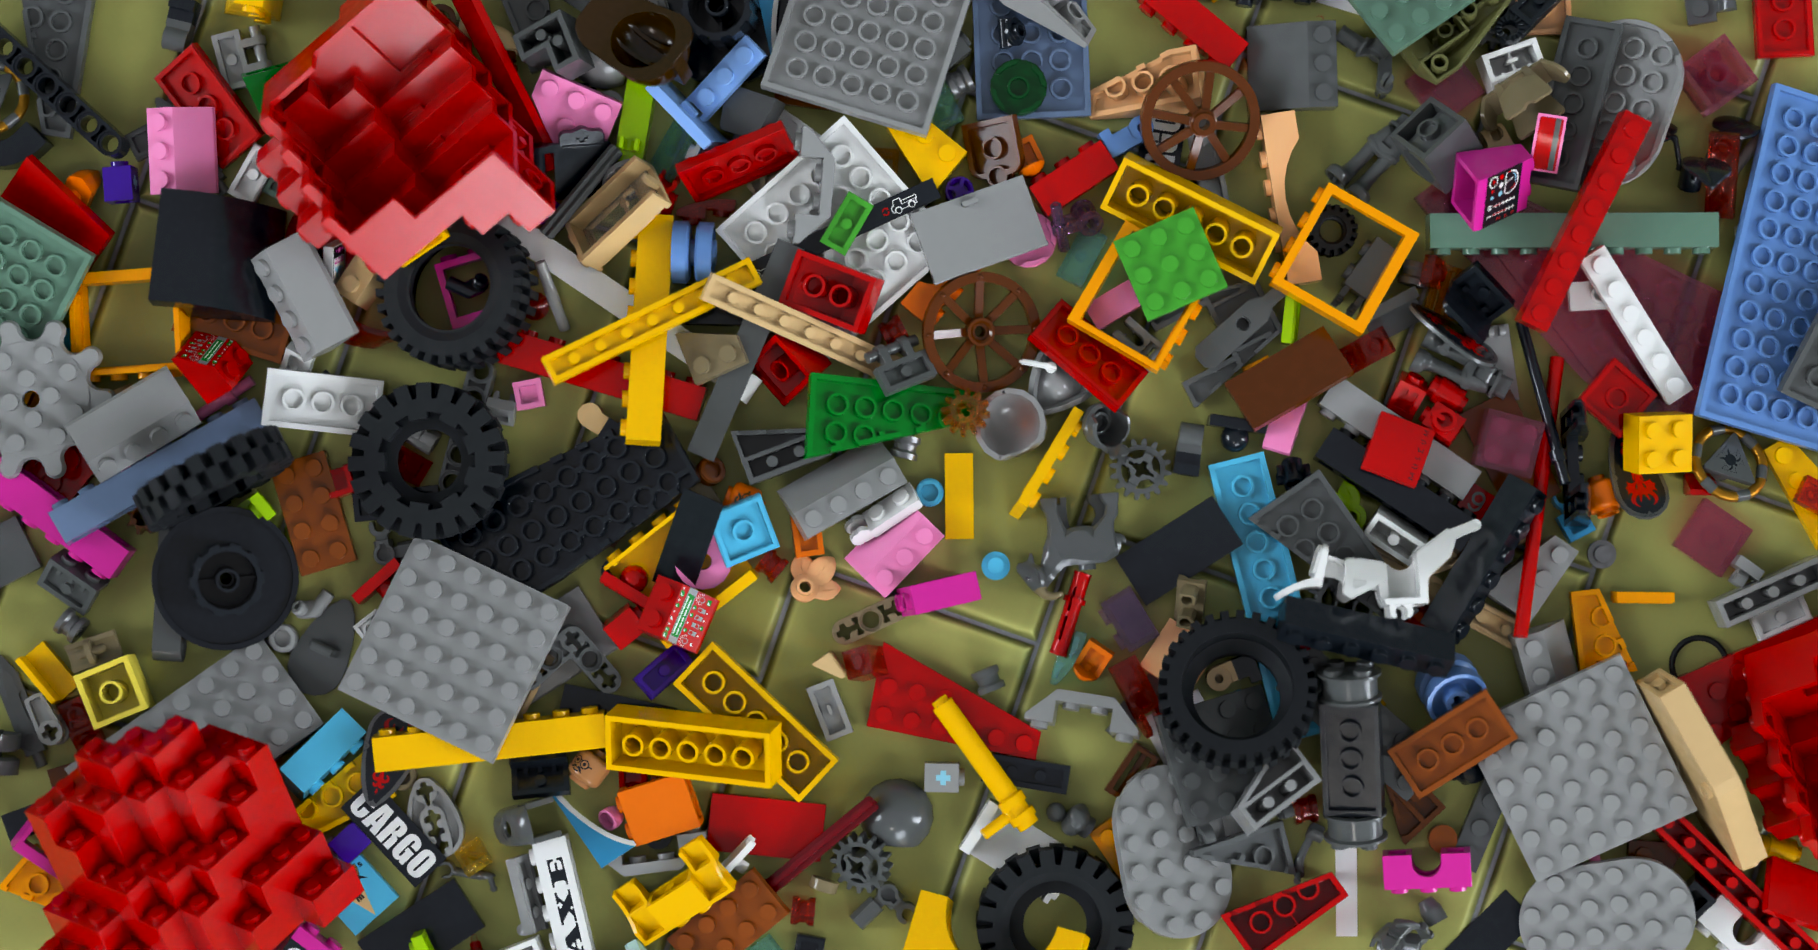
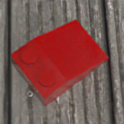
(831, 291)

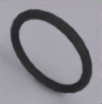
(1680, 645)

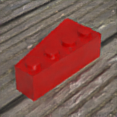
(1283, 914)

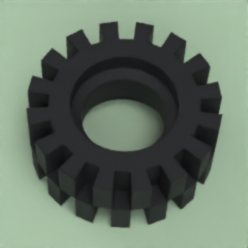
(1347, 236)

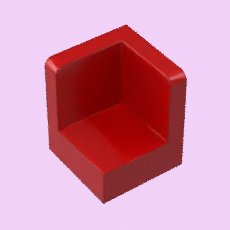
(341, 480)

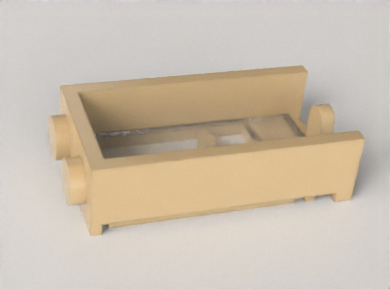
(616, 213)

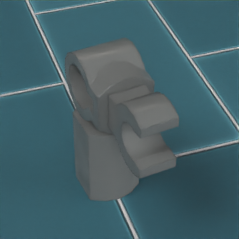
(384, 546)
(872, 907)

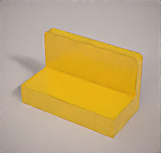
(48, 673)

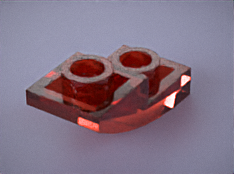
(698, 211)
(1368, 349)
(78, 722)

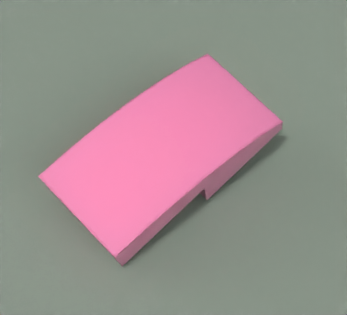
(1113, 305)
(1283, 432)

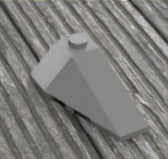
(1060, 16)

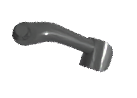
(1313, 833)
(481, 875)

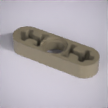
(867, 631)

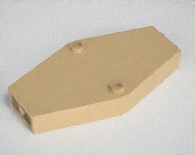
(1704, 769)

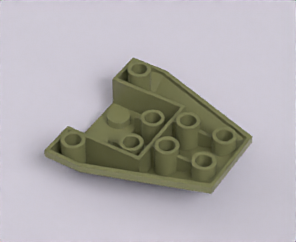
(1453, 41)

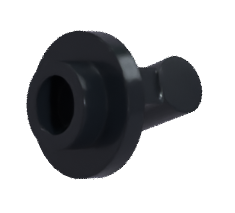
(1010, 32)

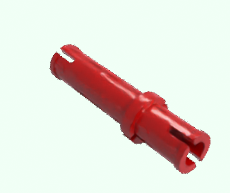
(1070, 613)

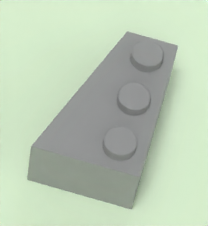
(1553, 562)
(1274, 790)

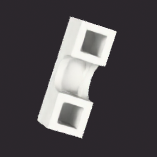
(1719, 923)

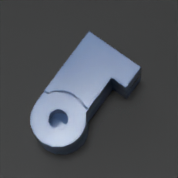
(1123, 140)

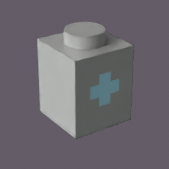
(943, 777)

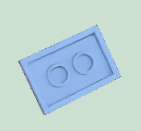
(710, 93)

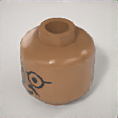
(589, 768)

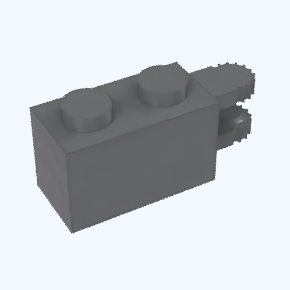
(1364, 274)

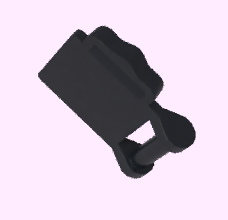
(572, 157)

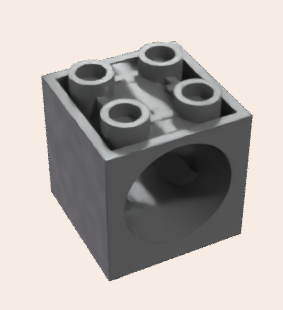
(1431, 140)

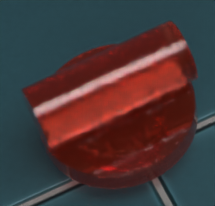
(542, 308)

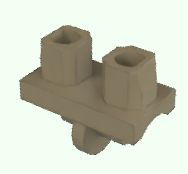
(1190, 601)
(94, 651)

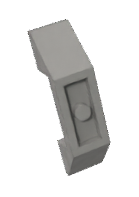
(811, 147)
(1045, 712)
(665, 862)

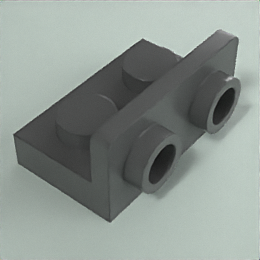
(72, 582)

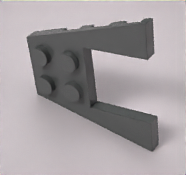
(1220, 307)

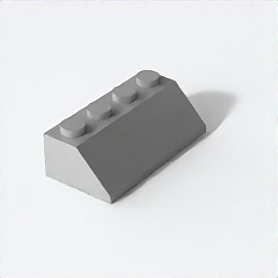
(304, 296)
(133, 424)
(841, 488)
(1543, 656)

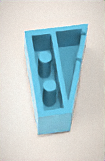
(322, 755)

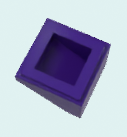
(349, 843)

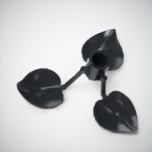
(1708, 170)

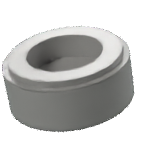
(284, 638)

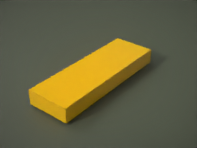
(959, 496)

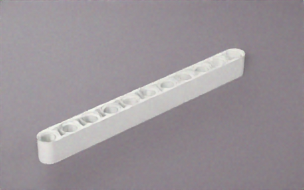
(595, 285)

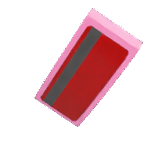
(1548, 142)

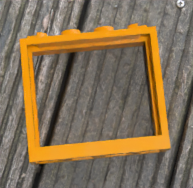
(1293, 246)
(1092, 289)
(80, 324)

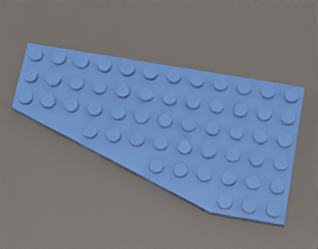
(1769, 281)

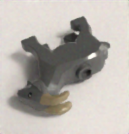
(1072, 545)

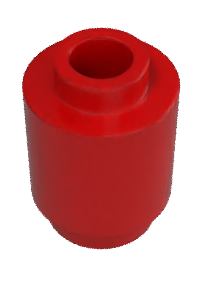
(1447, 393)

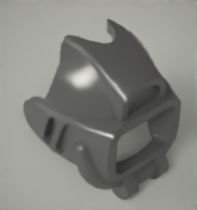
(1397, 935)

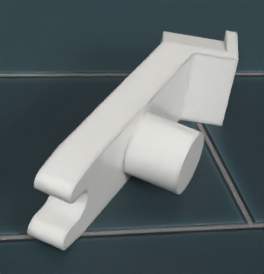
(736, 858)

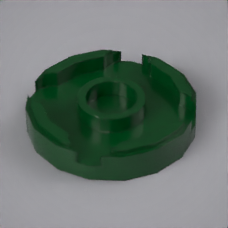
(1018, 87)

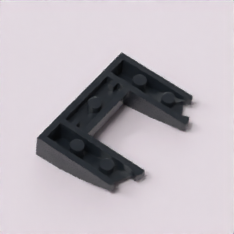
(1577, 493)

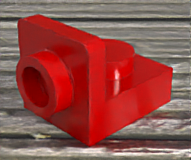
(1407, 394)

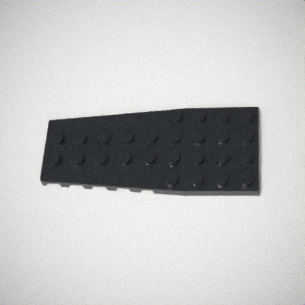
(576, 506)

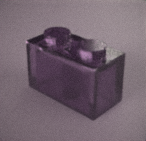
(1128, 619)

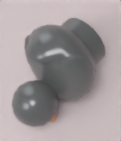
(1074, 821)

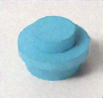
(995, 565)

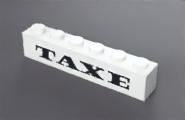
(562, 894)

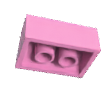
(182, 149)
(895, 553)

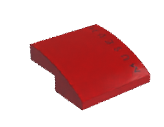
(1397, 449)

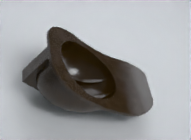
(638, 40)

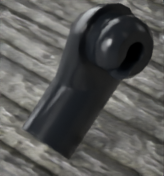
(470, 288)

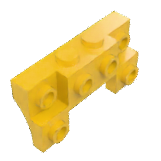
(679, 898)

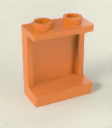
(659, 809)

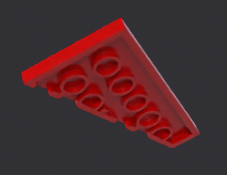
(1721, 685)
(905, 706)

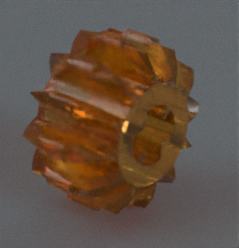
(974, 406)

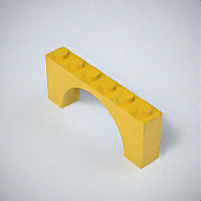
(933, 928)

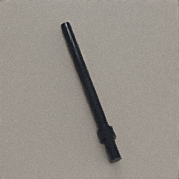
(1557, 454)

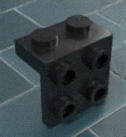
(1476, 300)

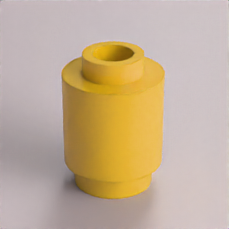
(1784, 849)

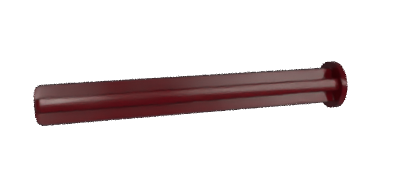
(822, 843)

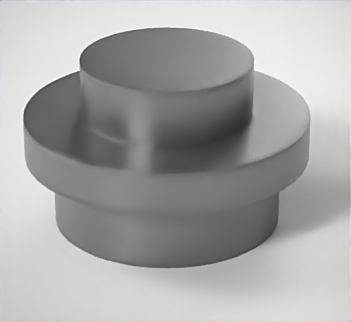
(1601, 554)

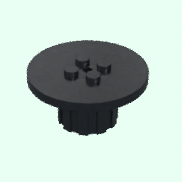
(719, 27)
(232, 613)

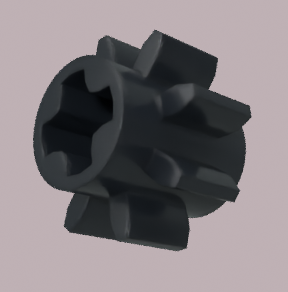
(1291, 472)

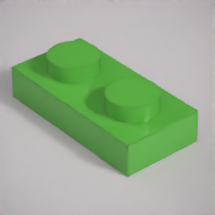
(846, 223)

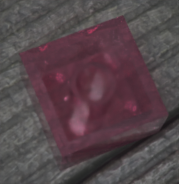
(1716, 75)
(1507, 443)

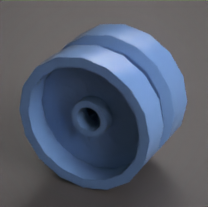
(692, 252)
(1445, 693)

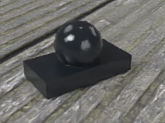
(1235, 432)

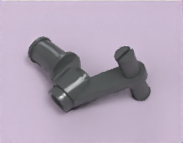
(1376, 52)

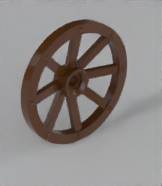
(1195, 115)
(987, 334)

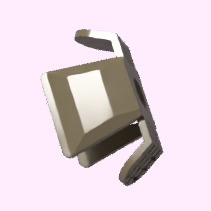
(1524, 96)

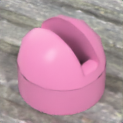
(610, 818)

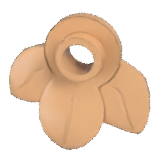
(817, 575)

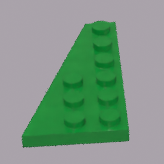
(856, 413)

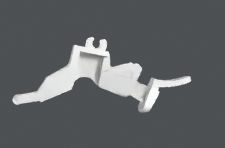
(1392, 587)

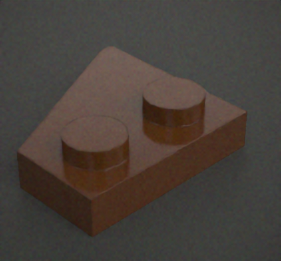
(1413, 814)

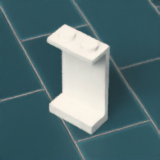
(1004, 842)

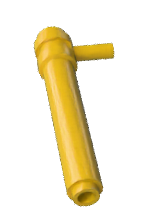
(1010, 799)

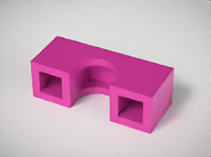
(1402, 873)

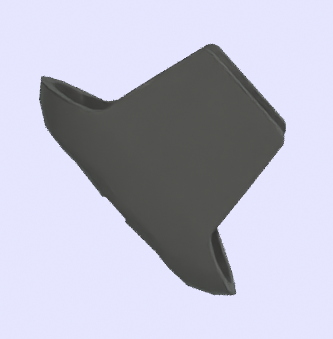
(520, 824)

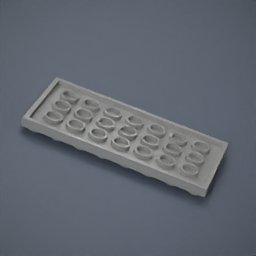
(241, 694)

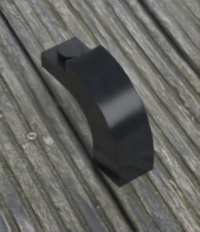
(22, 143)

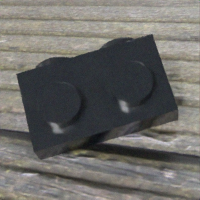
(540, 776)

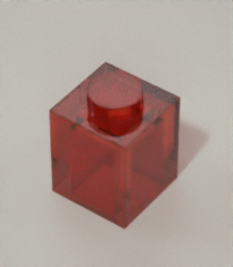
(865, 663)

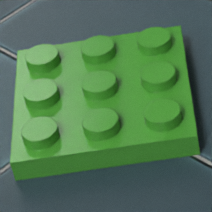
(1170, 264)

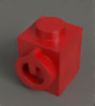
(1444, 422)

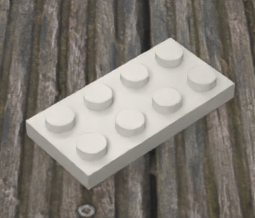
(317, 400)

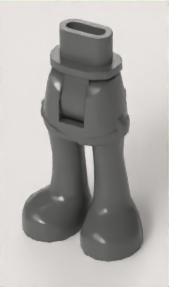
(1377, 144)
(1472, 376)

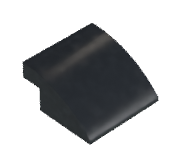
(207, 253)

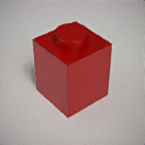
(622, 625)

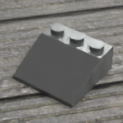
(1293, 65)

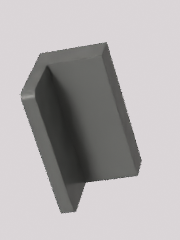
(1395, 313)

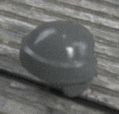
(1106, 429)

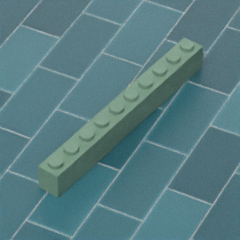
(1538, 230)

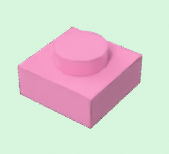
(529, 394)

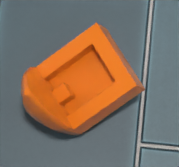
(1034, 160)
(84, 184)
(1092, 661)

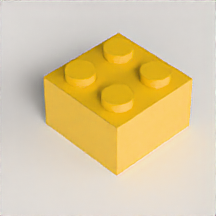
(1657, 442)

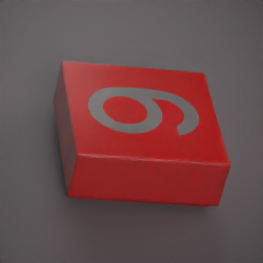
(1477, 501)

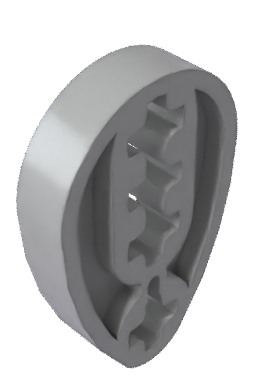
(442, 804)

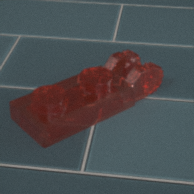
(1136, 691)

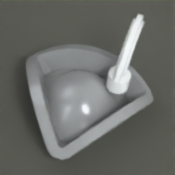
(1053, 386)

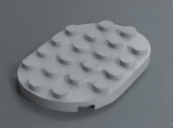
(1645, 82)
(1158, 876)
(1609, 907)

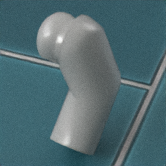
(312, 608)

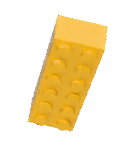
(1150, 194)
(725, 688)
(693, 745)

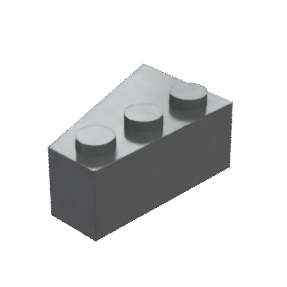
(771, 452)

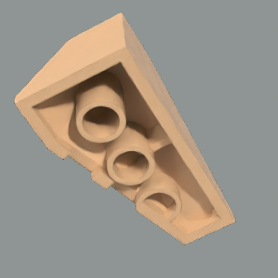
(1125, 95)

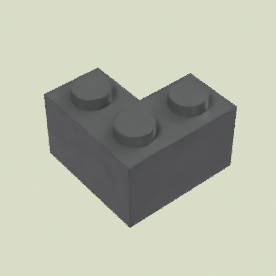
(554, 42)

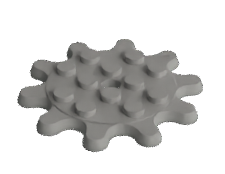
(63, 391)

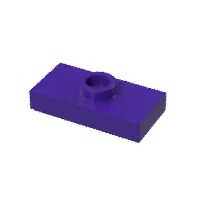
(663, 671)

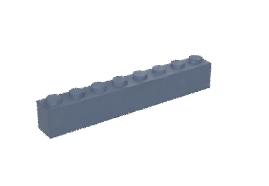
(113, 497)

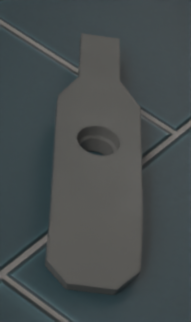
(1229, 336)

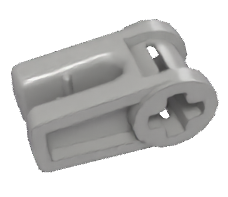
(1149, 341)
(44, 718)

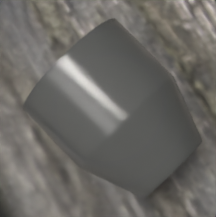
(1431, 911)

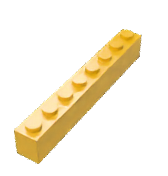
(647, 359)
(527, 737)

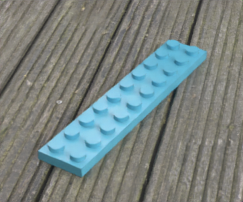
(1262, 562)

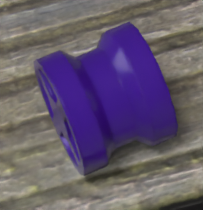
(959, 186)

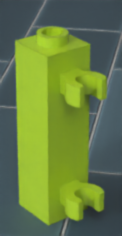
(635, 121)

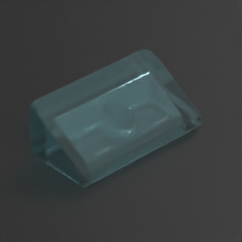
(672, 151)
(1081, 258)

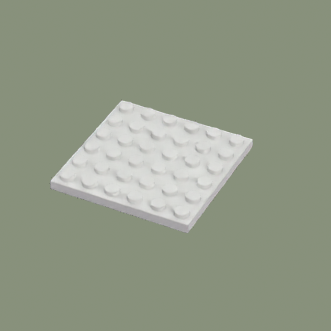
(884, 252)

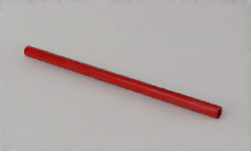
(1541, 480)

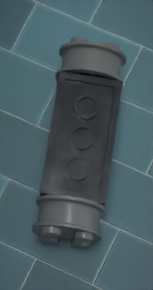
(1352, 754)

